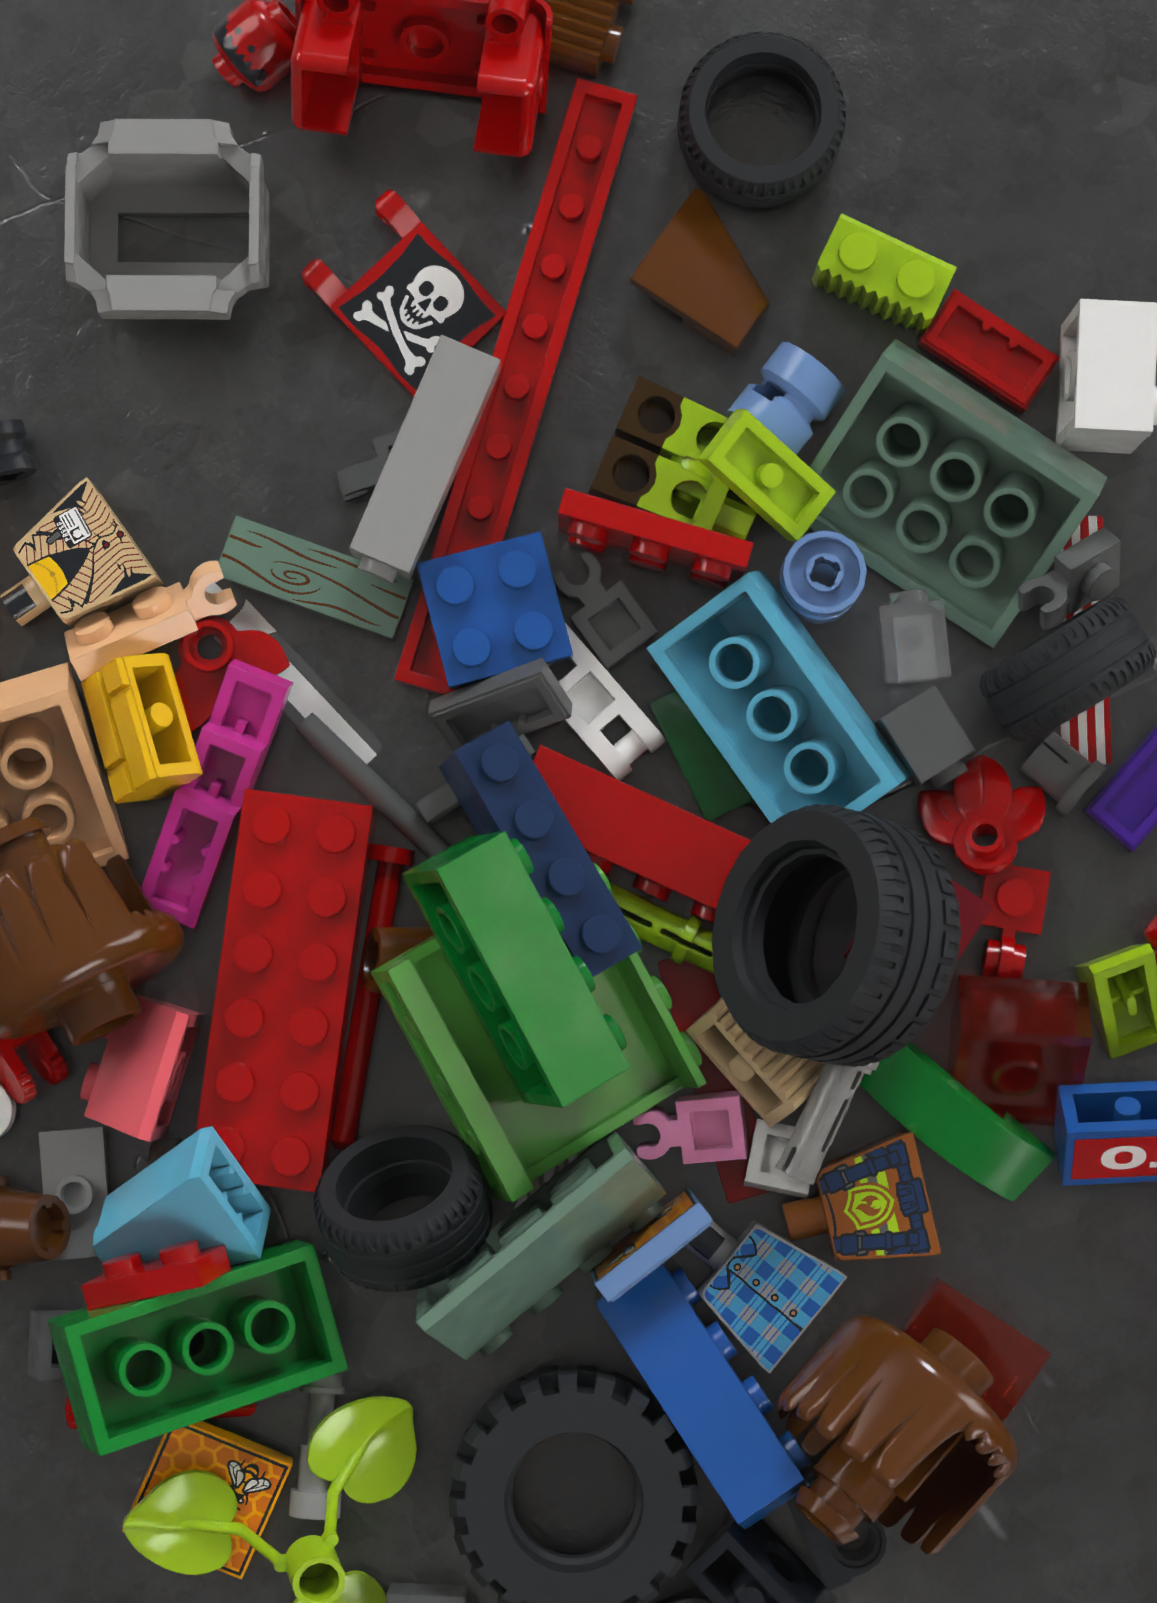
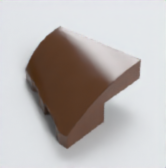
(703, 276)

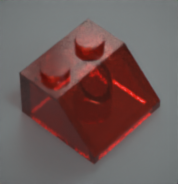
(1019, 1042)

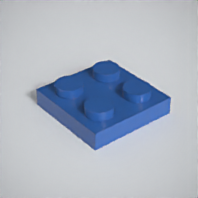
(494, 609)

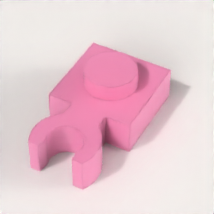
(705, 1126)

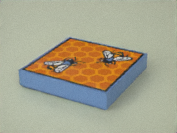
(651, 1246)

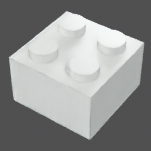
(1107, 376)

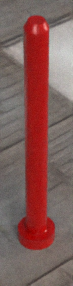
(365, 1002)

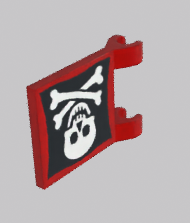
(408, 297)

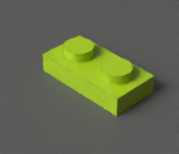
(766, 475)

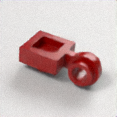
(1018, 906)

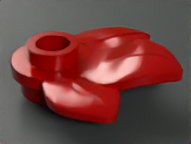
(202, 678)
(981, 807)

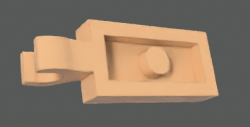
(148, 622)

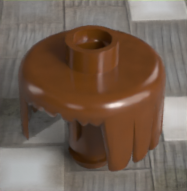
(73, 937)
(904, 1432)

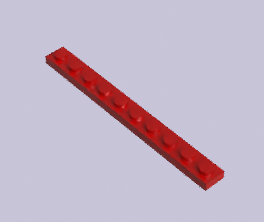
(528, 346)

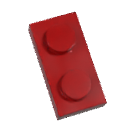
(177, 1269)

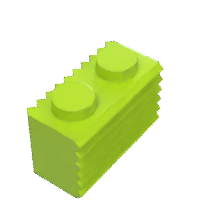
(882, 274)

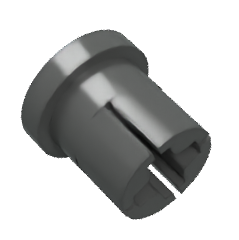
(1062, 772)

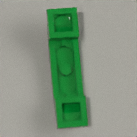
(956, 1123)

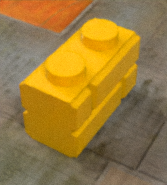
(141, 727)

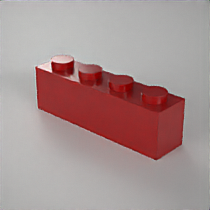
(643, 834)

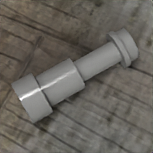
(309, 1496)

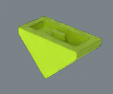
(1123, 998)

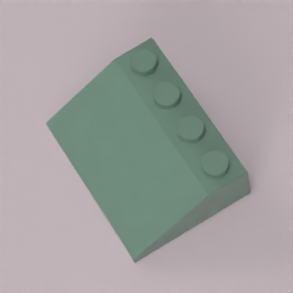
(950, 491)
(539, 1245)

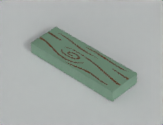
(313, 578)

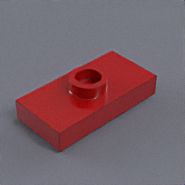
(988, 351)

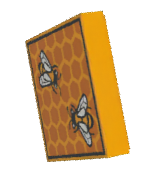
(248, 1467)

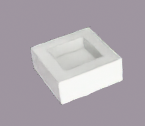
(764, 1154)

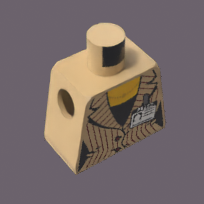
(78, 561)

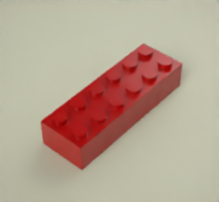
(286, 983)

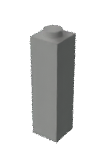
(424, 460)

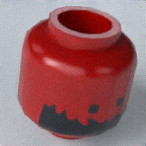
(255, 44)

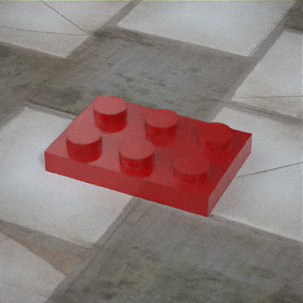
(652, 539)

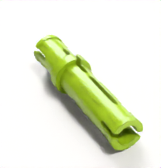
(661, 918)

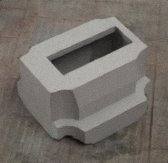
(162, 171)

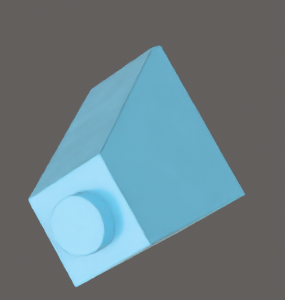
(186, 1196)

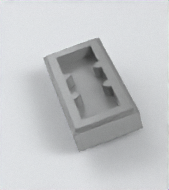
(78, 1173)

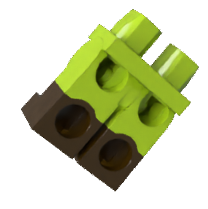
(672, 487)

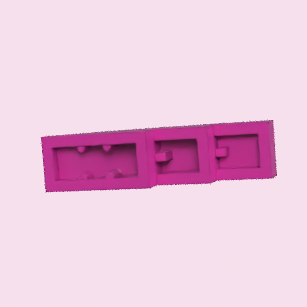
(209, 807)

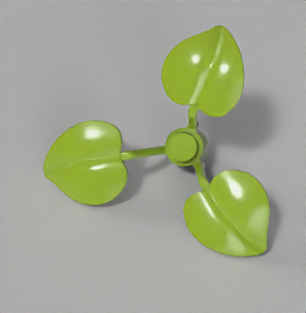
(358, 1447)

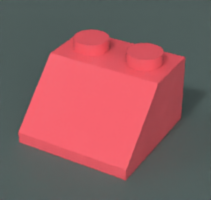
(143, 1070)

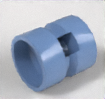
(791, 395)
(822, 576)

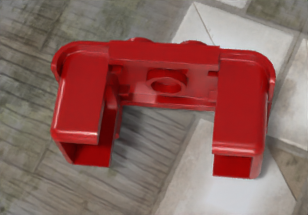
(428, 45)

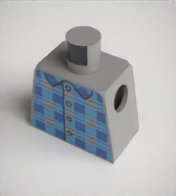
(763, 1287)

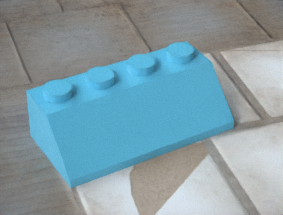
(775, 703)

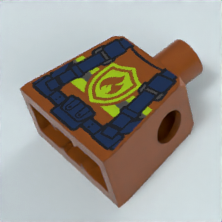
(869, 1203)

